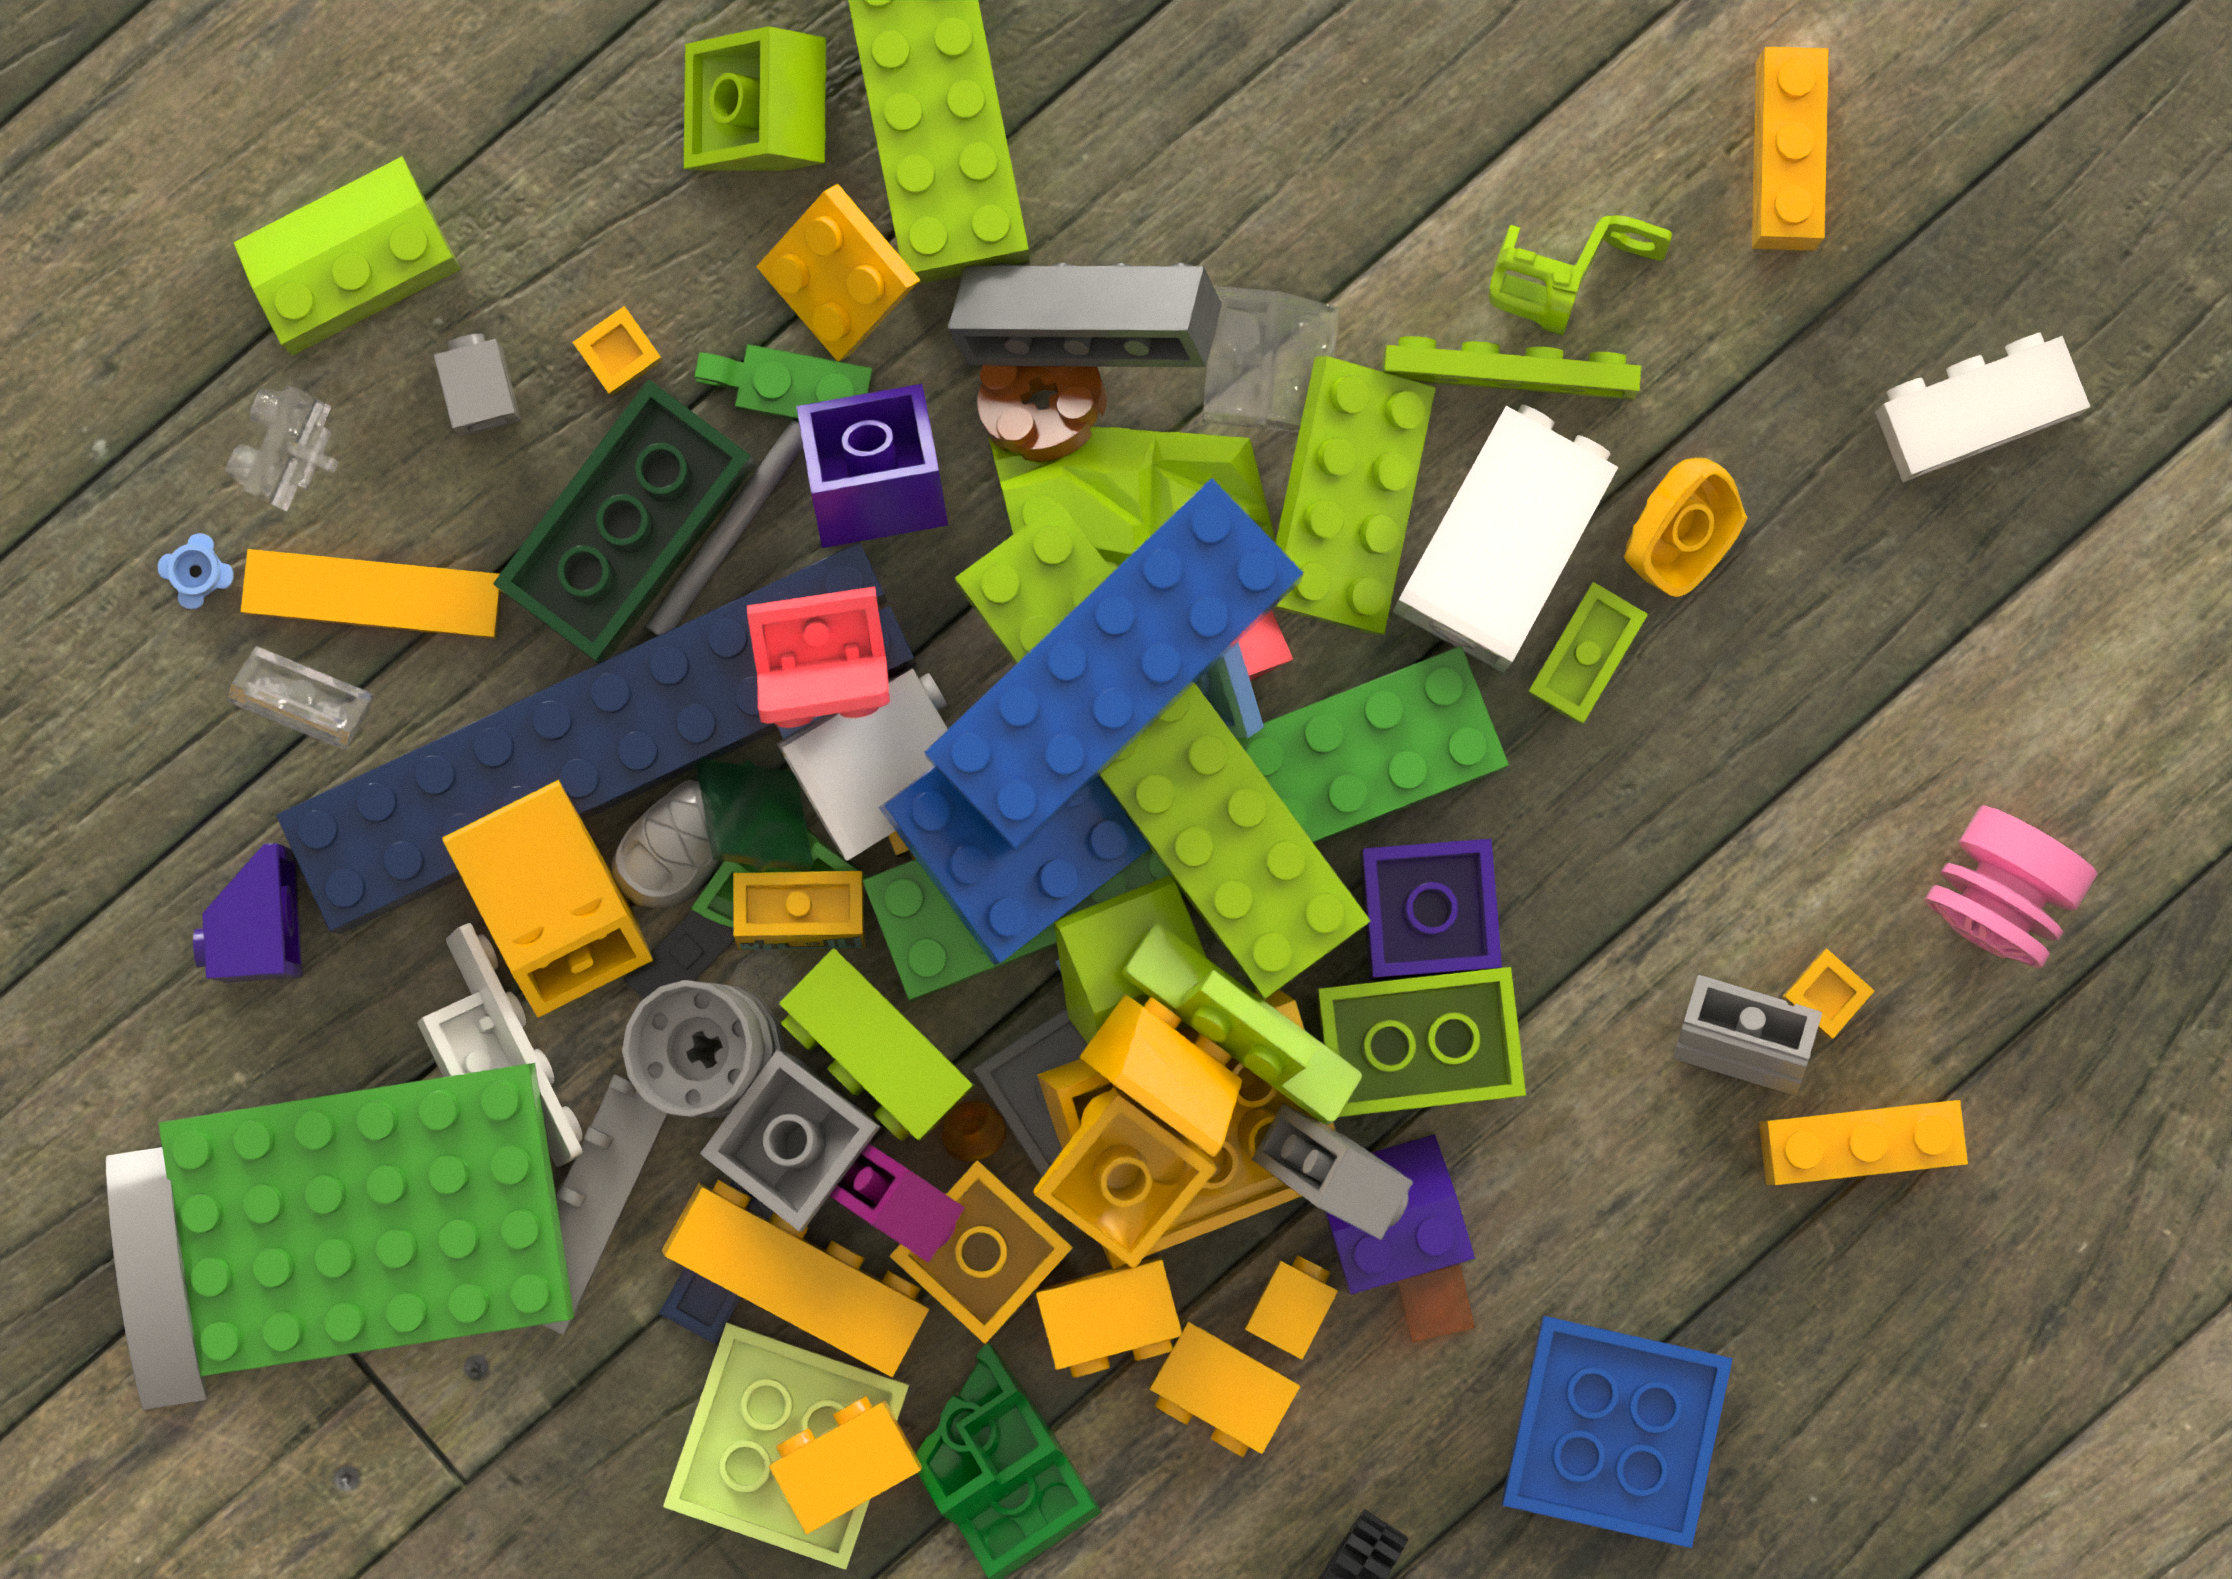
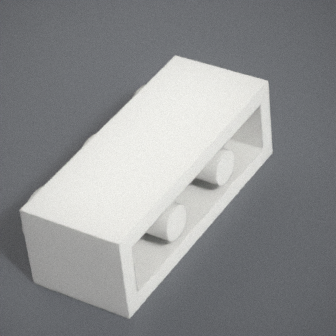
(1981, 405)

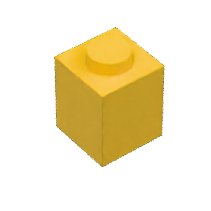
(1292, 1306)

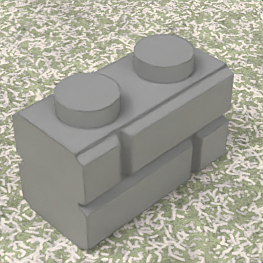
(1747, 1035)

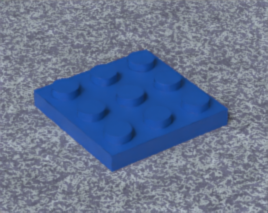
(991, 887)
(1616, 1431)

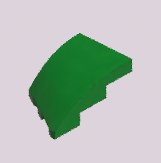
(1002, 1471)

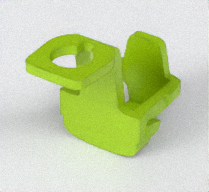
(1553, 303)

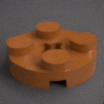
(1045, 432)

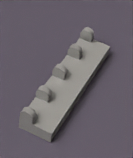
(603, 1181)

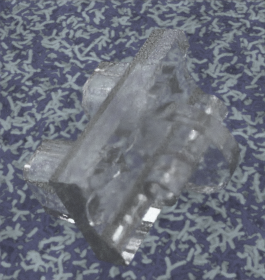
(289, 449)

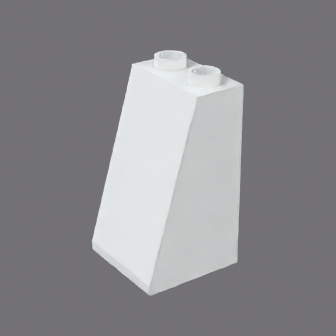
(1506, 537)

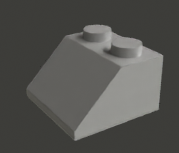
(790, 1139)

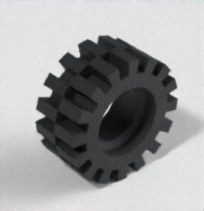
(1366, 1551)

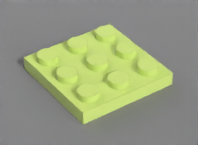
(750, 1403)

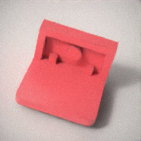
(819, 657)

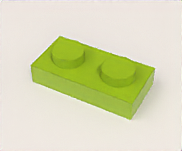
(1587, 653)

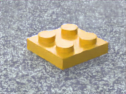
(838, 273)

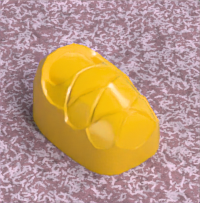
(1686, 526)

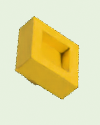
(617, 351)
(1831, 989)

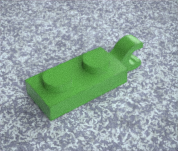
(778, 380)

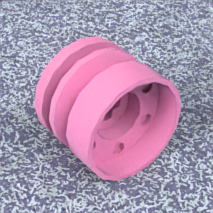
(2010, 887)

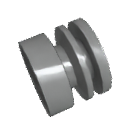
(675, 1030)

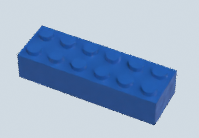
(1114, 665)

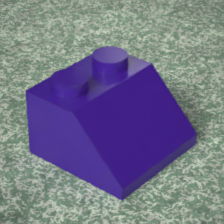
(254, 922)
(1423, 1239)

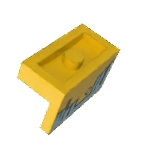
(798, 910)

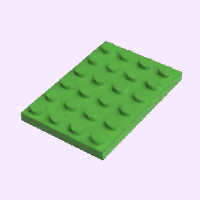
(367, 1219)

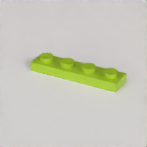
(1537, 371)

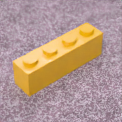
(795, 1278)

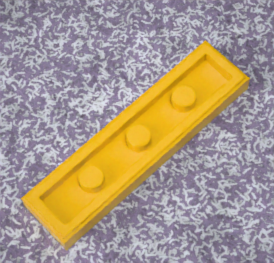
(371, 594)

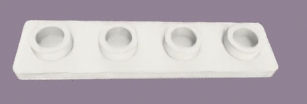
(488, 1035)

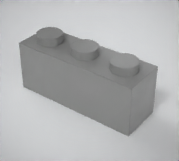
(1333, 1172)

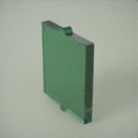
(754, 815)

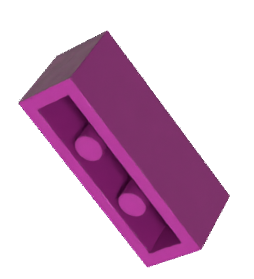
(898, 1202)

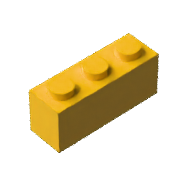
(1790, 148)
(1863, 1142)

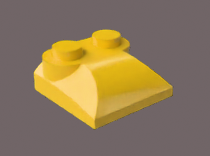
(1124, 1176)

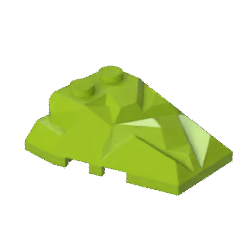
(1130, 483)

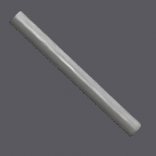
(728, 531)

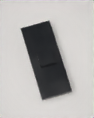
(682, 954)

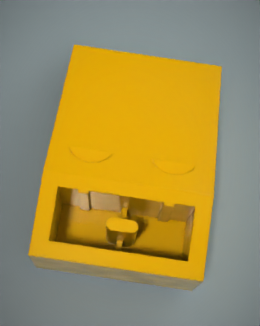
(548, 899)

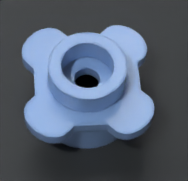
(177, 569)

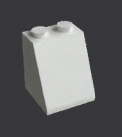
(864, 761)

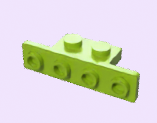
(1242, 1024)

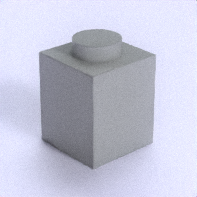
(476, 385)

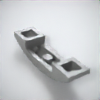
(152, 1280)

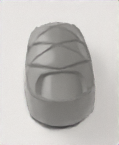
(666, 851)

